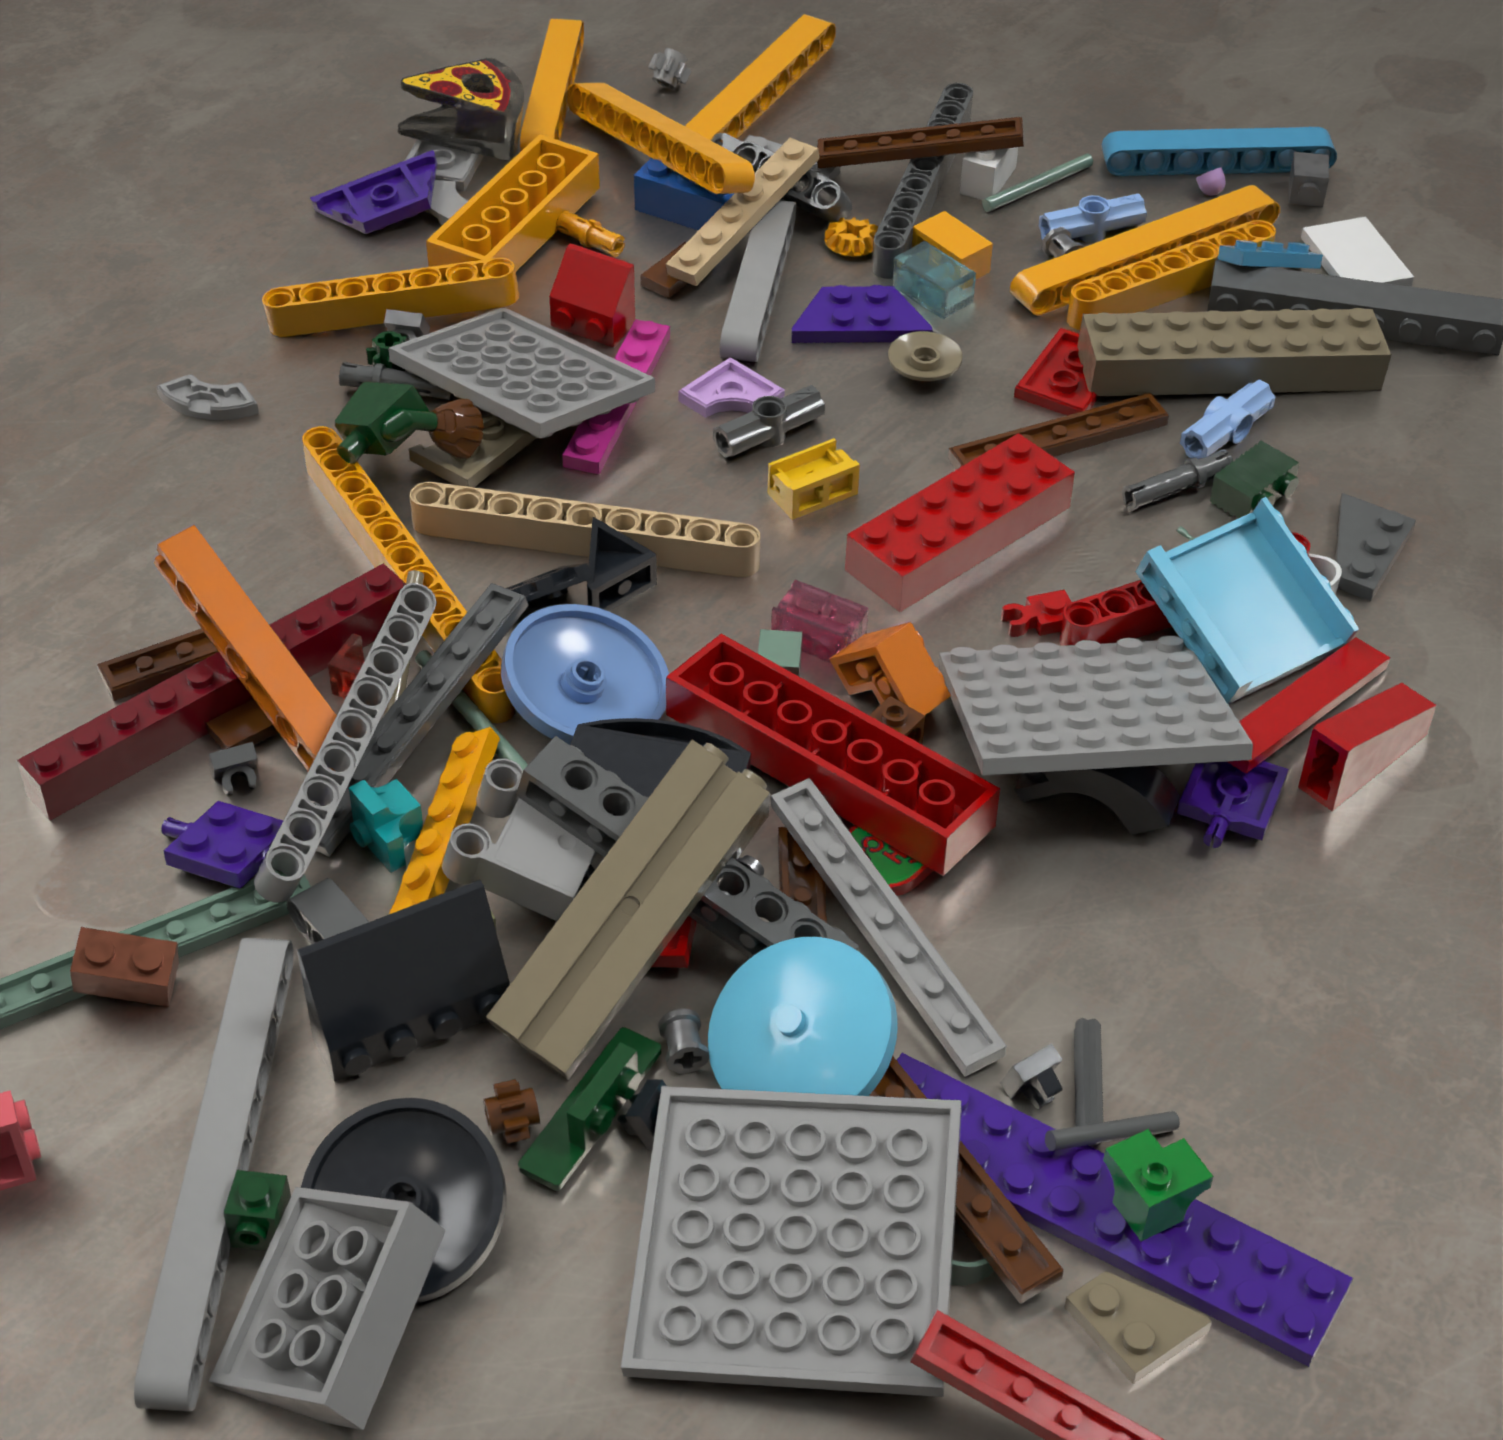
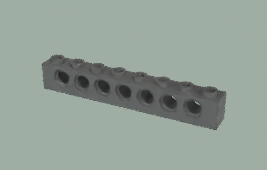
(585, 814)

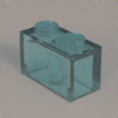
(934, 279)

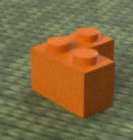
(892, 665)

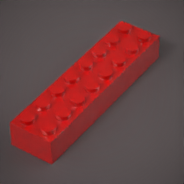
(854, 760)

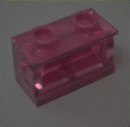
(823, 618)

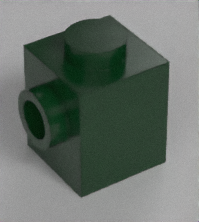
(255, 1208)

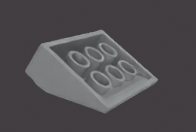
(329, 1305)

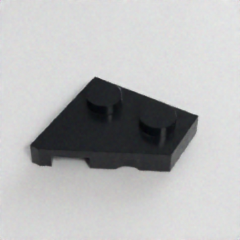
(553, 582)

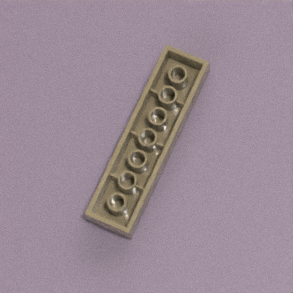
(1229, 349)

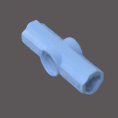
(1095, 217)
(1227, 420)

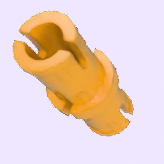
(590, 233)

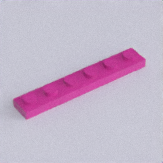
(598, 435)

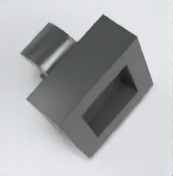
(234, 762)

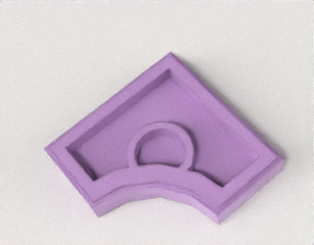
(727, 388)

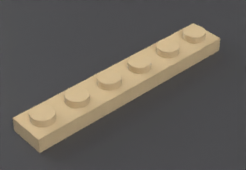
(742, 212)

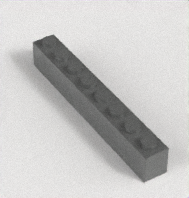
(1402, 311)

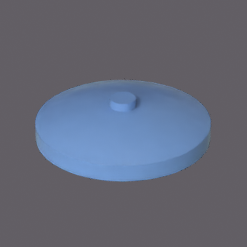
(581, 668)

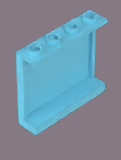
(1248, 602)

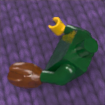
(387, 413)

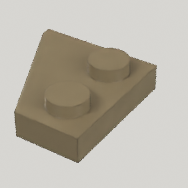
(1134, 1324)

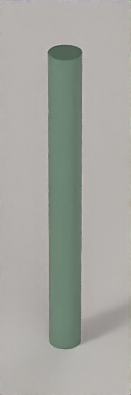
(1037, 182)

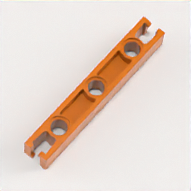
(246, 642)

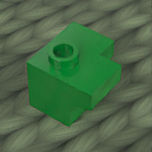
(1155, 1182)

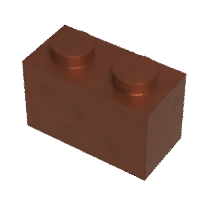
(124, 966)

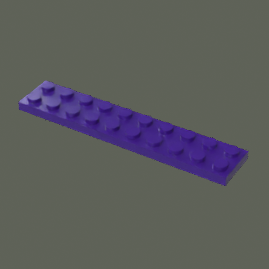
(1203, 1261)

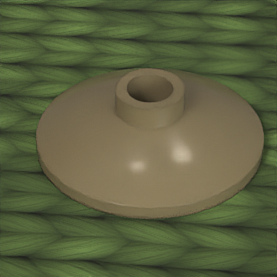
(925, 356)

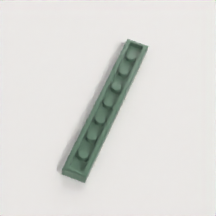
(191, 926)

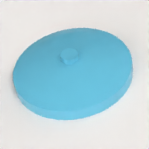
(804, 1021)

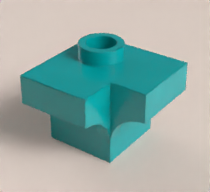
(385, 820)

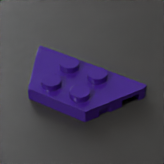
(382, 196)
(857, 316)

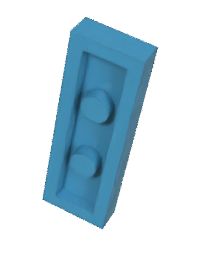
(1270, 255)

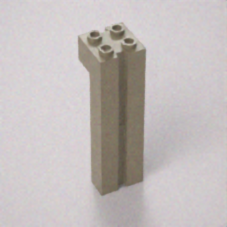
(631, 907)

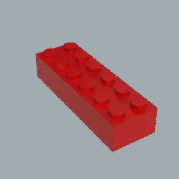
(958, 522)

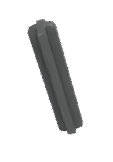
(1088, 1072)

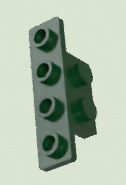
(589, 1109)

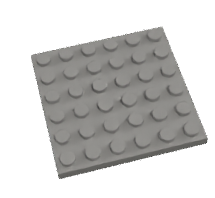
(1090, 706)
(794, 1240)

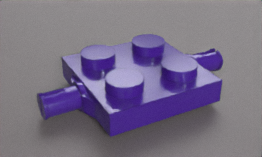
(1232, 799)
(221, 844)

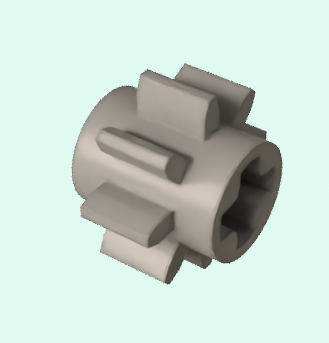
(670, 68)

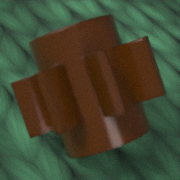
(511, 1111)

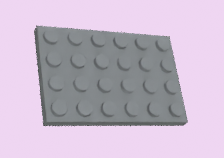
(522, 371)

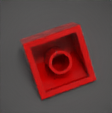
(593, 296)

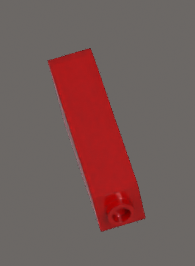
(1362, 743)

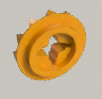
(843, 238)

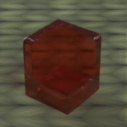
(346, 666)

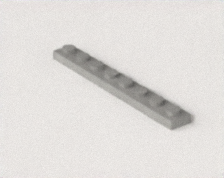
(889, 928)

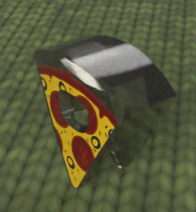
(478, 109)

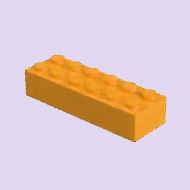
(518, 205)

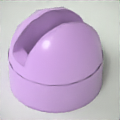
(1211, 182)

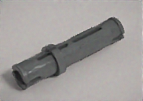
(354, 375)
(1190, 475)

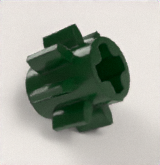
(380, 349)

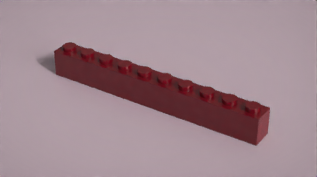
(177, 709)

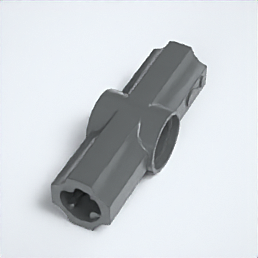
(768, 421)

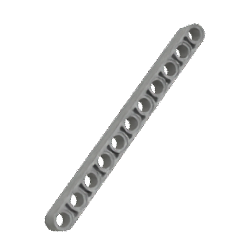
(222, 1143)

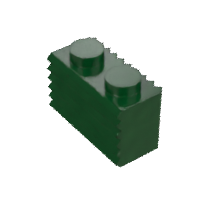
(1254, 476)

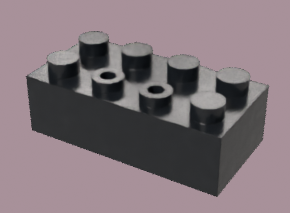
(646, 749)

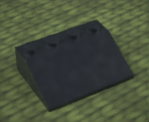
(403, 980)

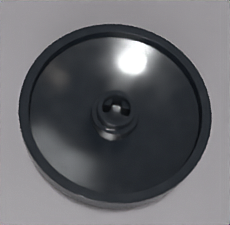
(423, 1157)

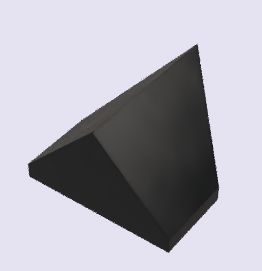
(617, 567)

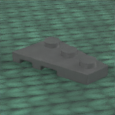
(1368, 544)

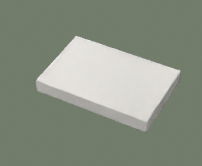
(1356, 252)

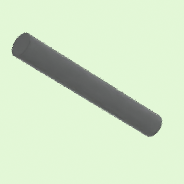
(1111, 1130)

